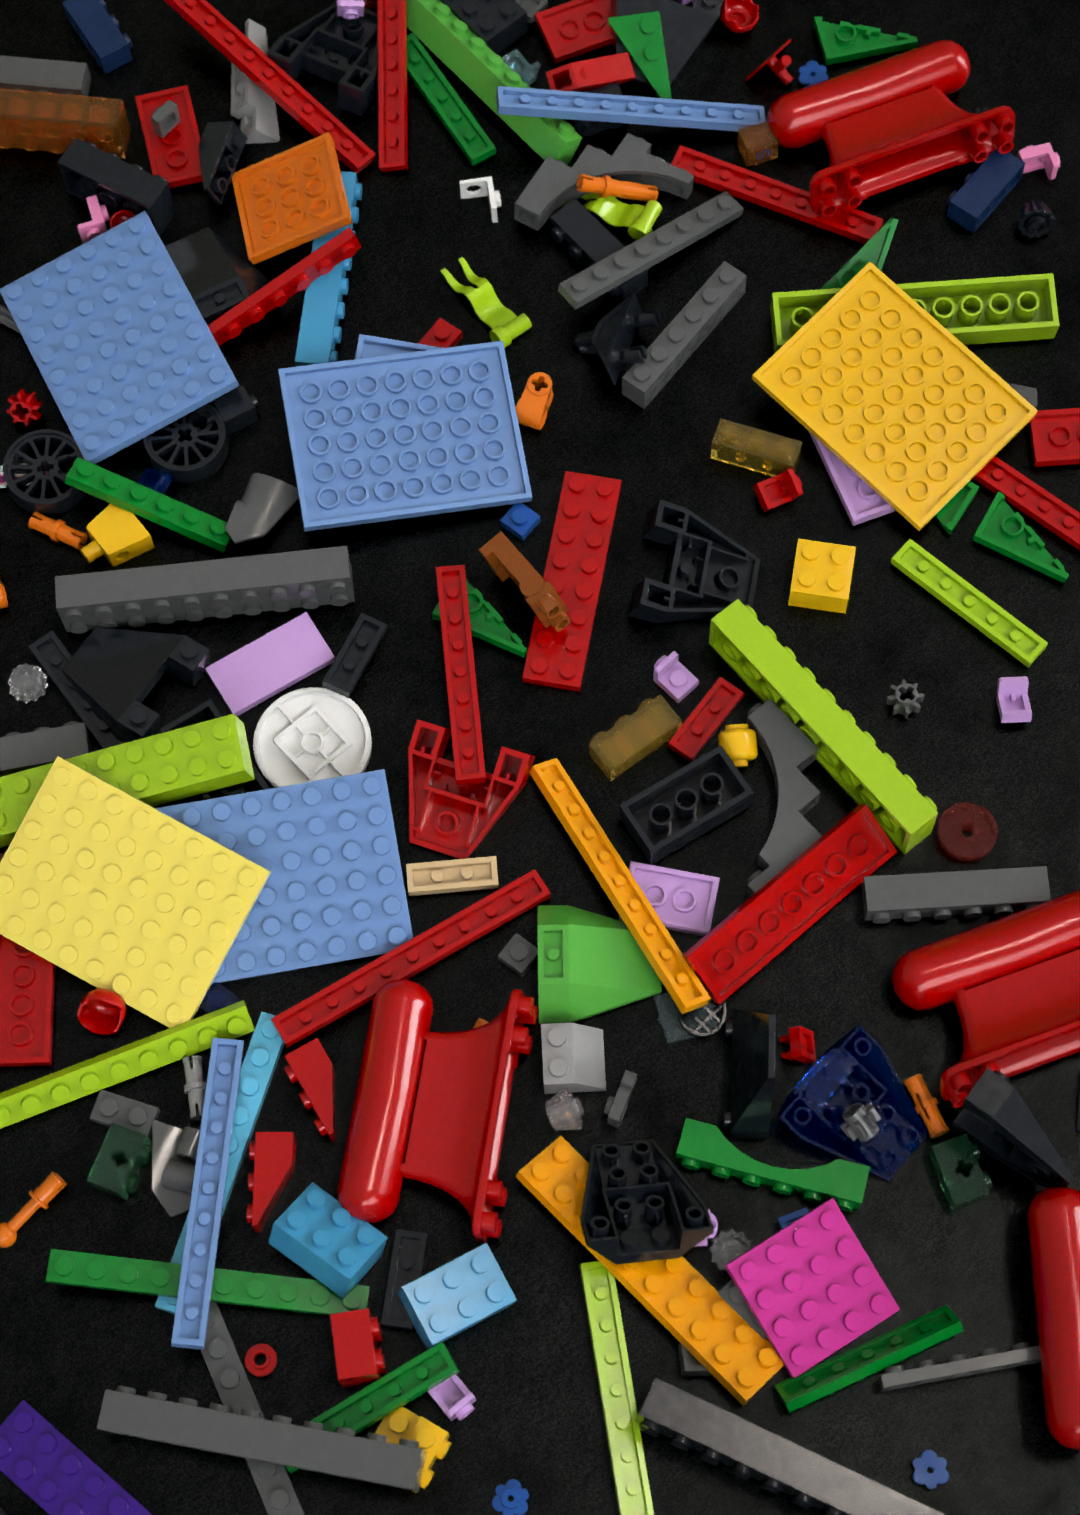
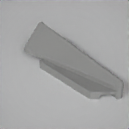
(249, 101)

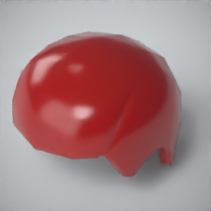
(739, 15)
(102, 1011)

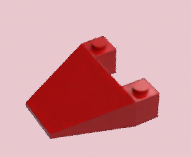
(450, 815)

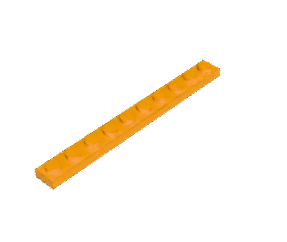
(620, 886)

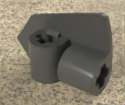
(260, 507)
(173, 1165)

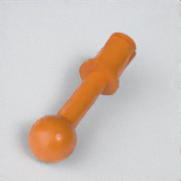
(40, 1198)

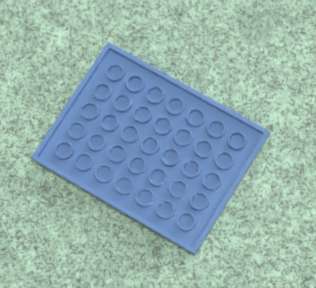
(118, 338)
(404, 435)
(332, 875)

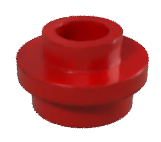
(265, 1369)

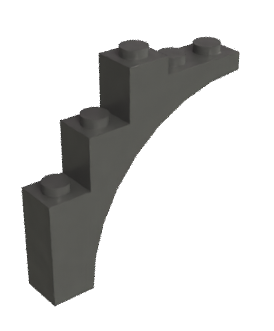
(632, 162)

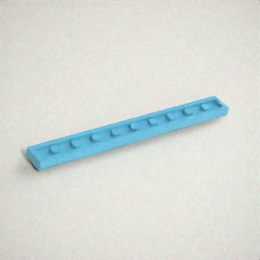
(253, 1086)

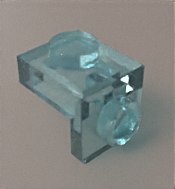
(519, 64)

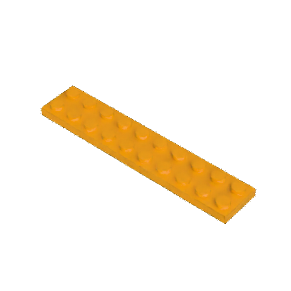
(665, 1287)

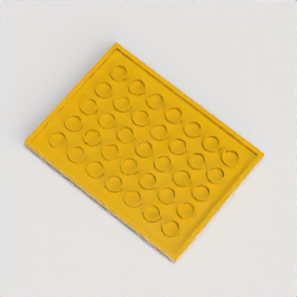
(894, 395)

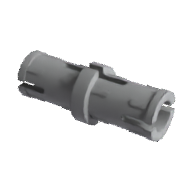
(195, 1085)

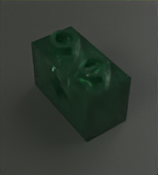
(118, 1144)
(959, 1190)

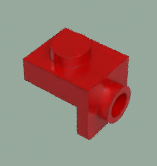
(778, 490)

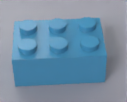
(327, 1240)
(456, 1296)

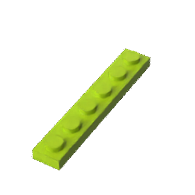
(969, 603)

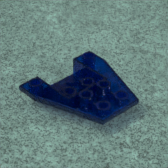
(847, 1074)

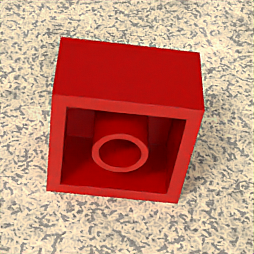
(356, 1348)

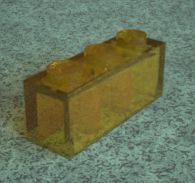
(754, 448)
(634, 737)

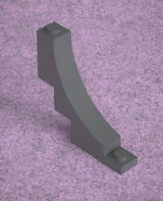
(788, 755)

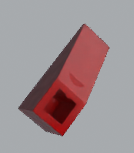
(591, 73)
(317, 1079)
(273, 1167)

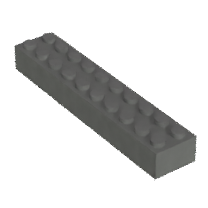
(205, 589)

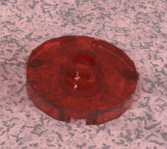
(971, 818)

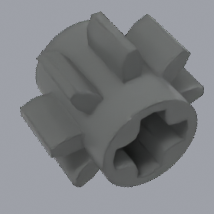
(908, 705)
(860, 1122)

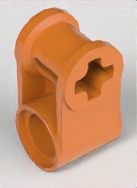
(535, 401)

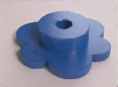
(812, 73)
(930, 1460)
(518, 1505)

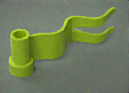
(617, 214)
(488, 308)

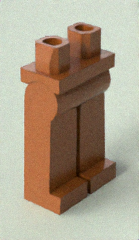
(540, 596)

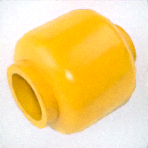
(739, 743)

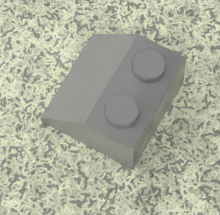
(572, 1058)

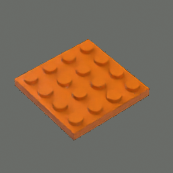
(291, 198)

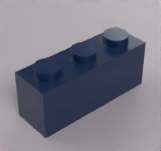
(99, 33)
(984, 190)

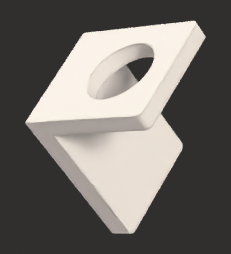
(486, 190)

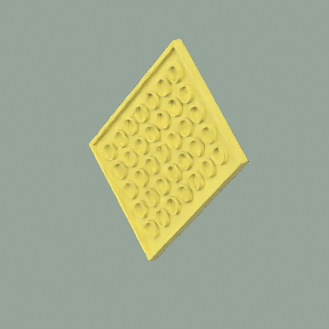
(123, 894)

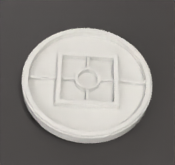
(311, 738)

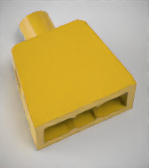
(116, 536)

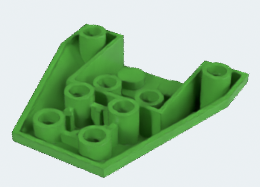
(588, 965)

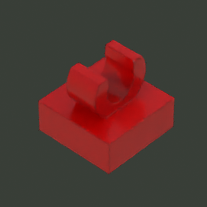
(801, 1045)

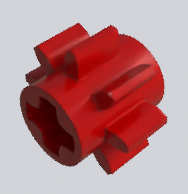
(20, 405)

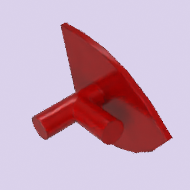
(777, 66)

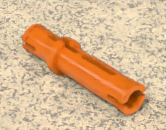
(605, 187)

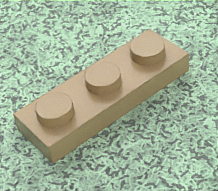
(452, 876)

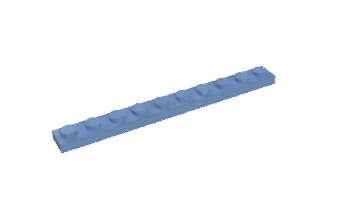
(627, 109)
(207, 1194)

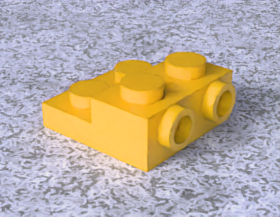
(409, 1426)

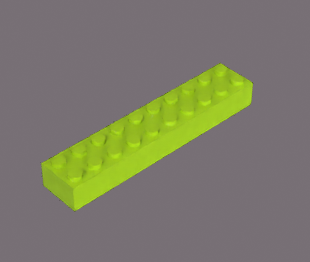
(968, 308)
(842, 747)
(149, 768)

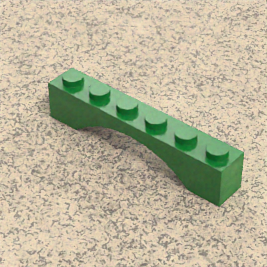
(708, 1148)

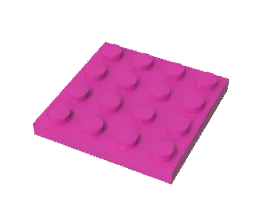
(812, 1288)

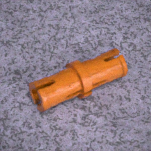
(57, 530)
(926, 1106)

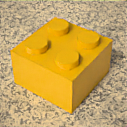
(822, 576)

